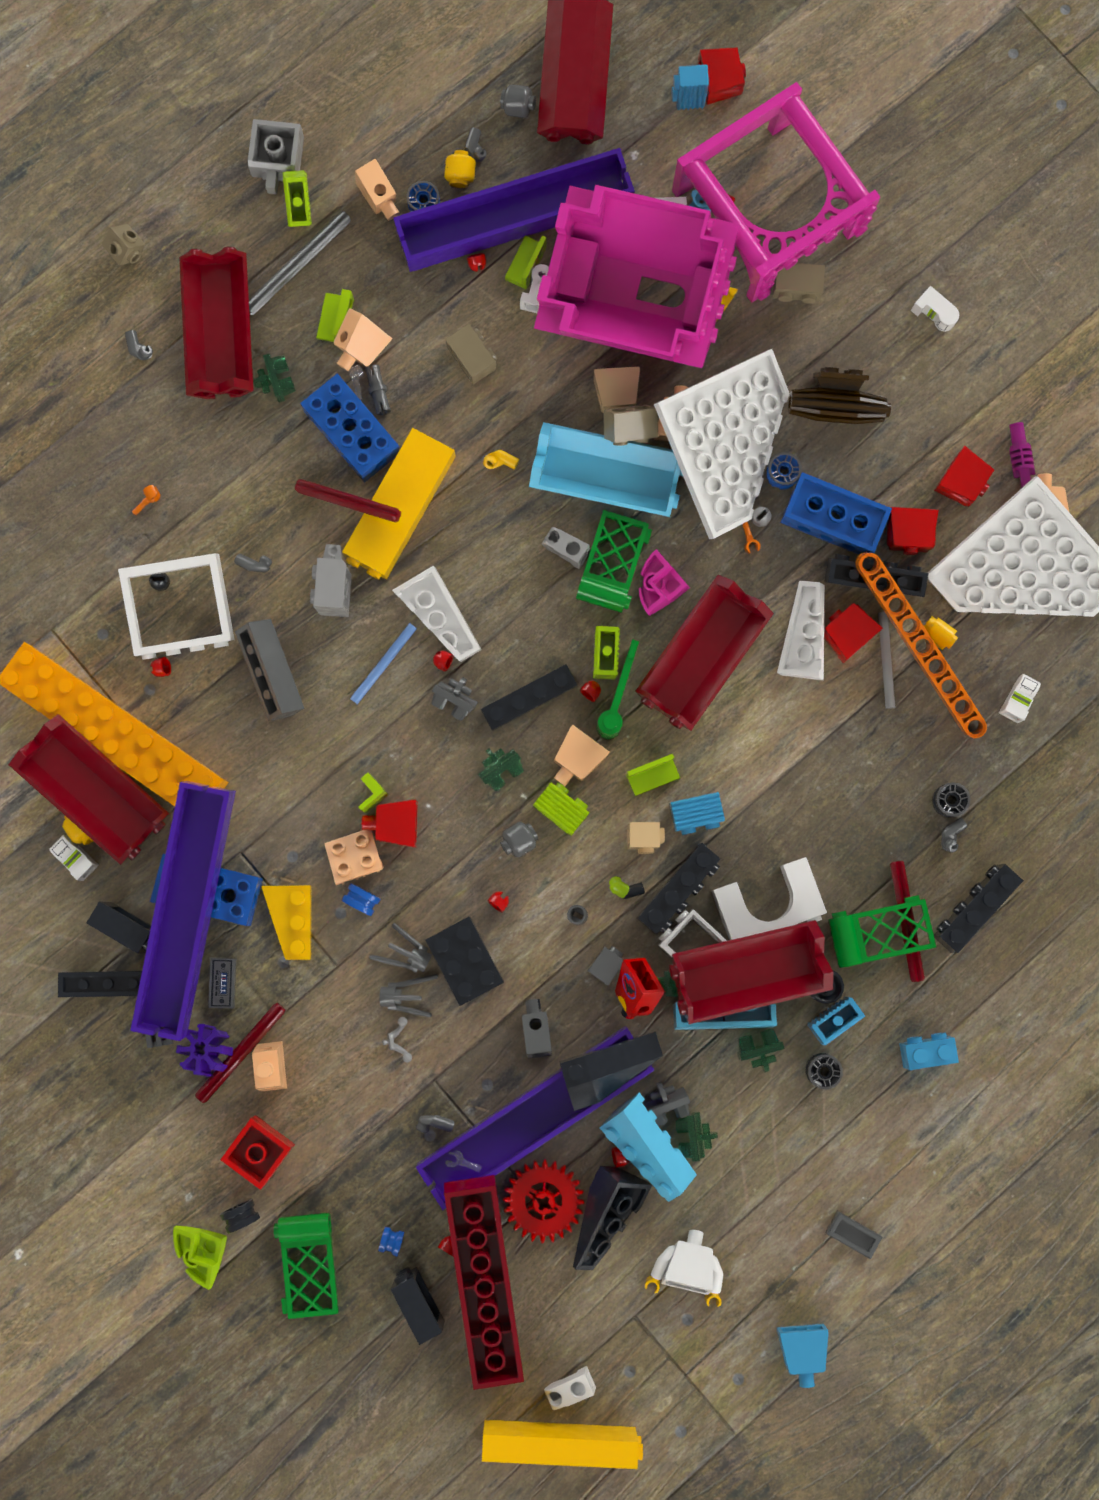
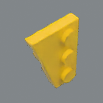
(291, 918)

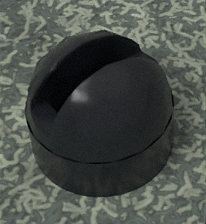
(159, 585)

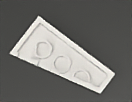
(435, 607)
(804, 639)

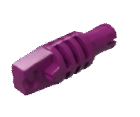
(1021, 454)

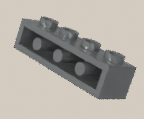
(269, 669)

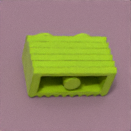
(297, 198)
(606, 652)
(561, 808)

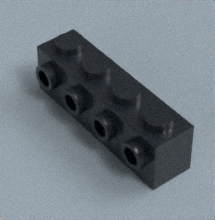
(844, 572)
(678, 888)
(978, 908)

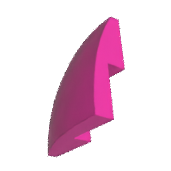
(660, 584)

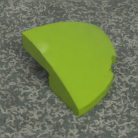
(201, 1252)

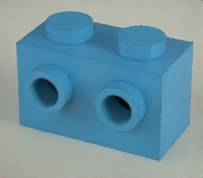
(928, 1052)

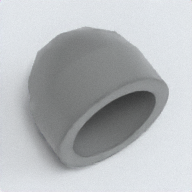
(765, 520)

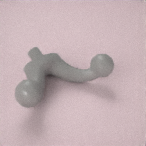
(407, 1057)

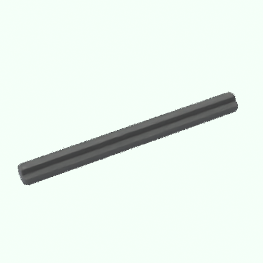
(298, 261)

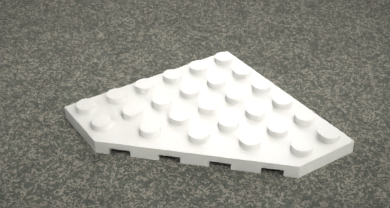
(725, 437)
(1023, 561)

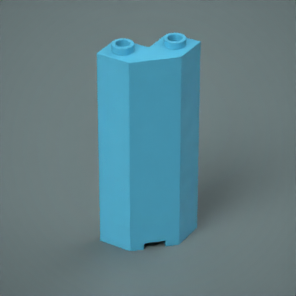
(596, 470)

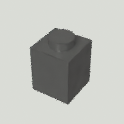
(606, 964)

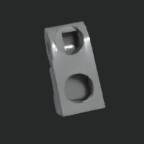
(566, 547)

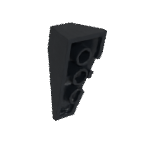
(604, 1070)
(608, 1205)

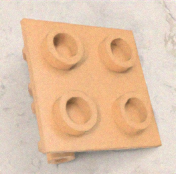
(353, 856)

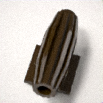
(839, 399)

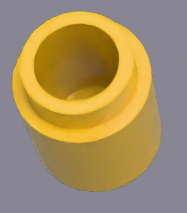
(941, 632)

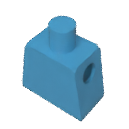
(804, 1351)

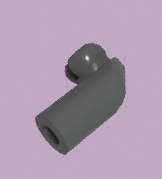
(472, 146)
(135, 348)
(253, 565)
(949, 835)
(436, 1121)

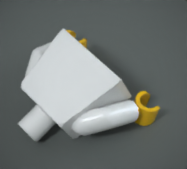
(689, 1268)

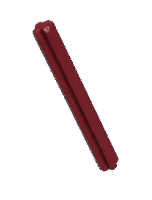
(348, 500)
(902, 891)
(241, 1052)

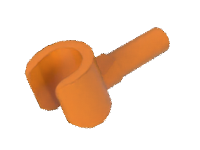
(152, 495)
(749, 538)

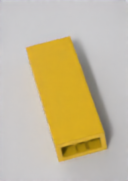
(406, 486)
(561, 1444)

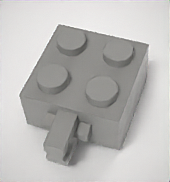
(274, 150)
(332, 583)

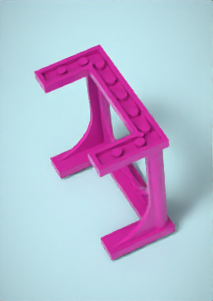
(760, 263)

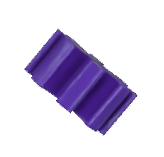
(204, 1050)

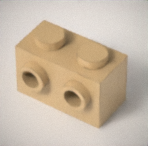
(644, 836)

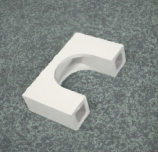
(803, 905)

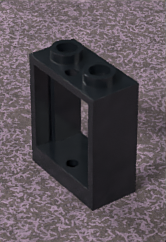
(120, 926)
(417, 1305)

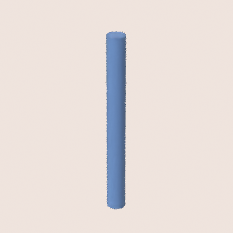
(383, 663)

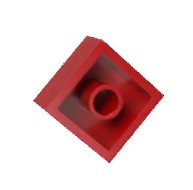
(257, 1152)

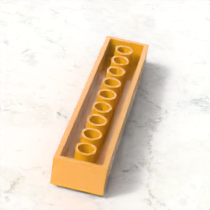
(103, 723)

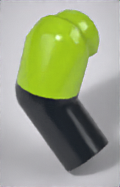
(623, 890)

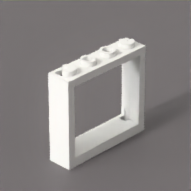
(169, 566)

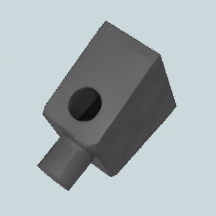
(536, 1041)

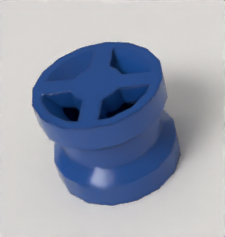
(391, 1241)

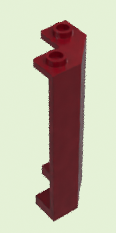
(575, 70)
(216, 323)
(704, 653)
(89, 789)
(751, 972)

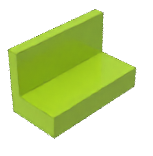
(525, 260)
(333, 313)
(652, 775)
(377, 796)

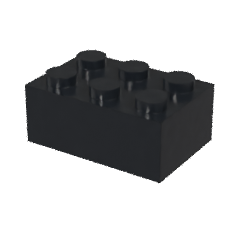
(464, 961)

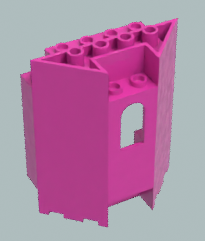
(605, 249)

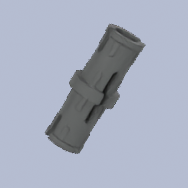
(377, 390)

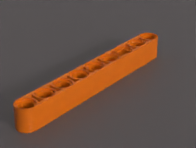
(931, 651)

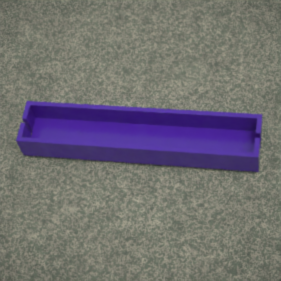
(502, 211)
(183, 910)
(514, 1129)

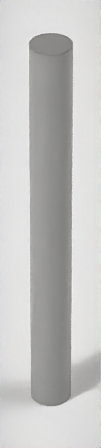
(886, 661)

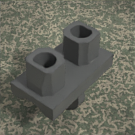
(445, 693)
(666, 1100)

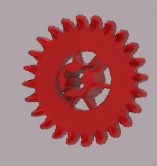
(564, 1213)

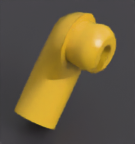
(500, 458)

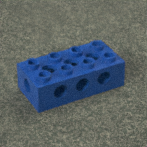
(352, 412)
(846, 504)
(245, 887)

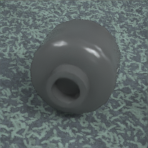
(517, 101)
(519, 839)

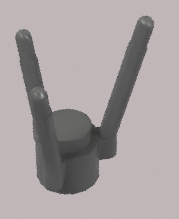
(418, 958)
(391, 996)

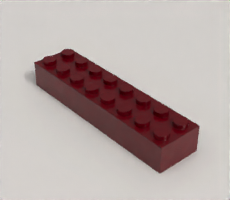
(483, 1282)

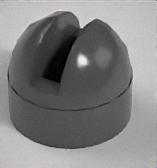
(579, 909)

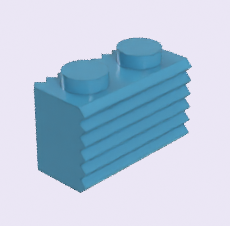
(690, 87)
(697, 812)
(836, 1020)

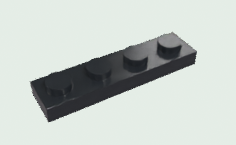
(529, 697)
(98, 984)

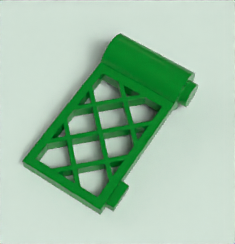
(602, 590)
(610, 721)
(849, 940)
(302, 1232)

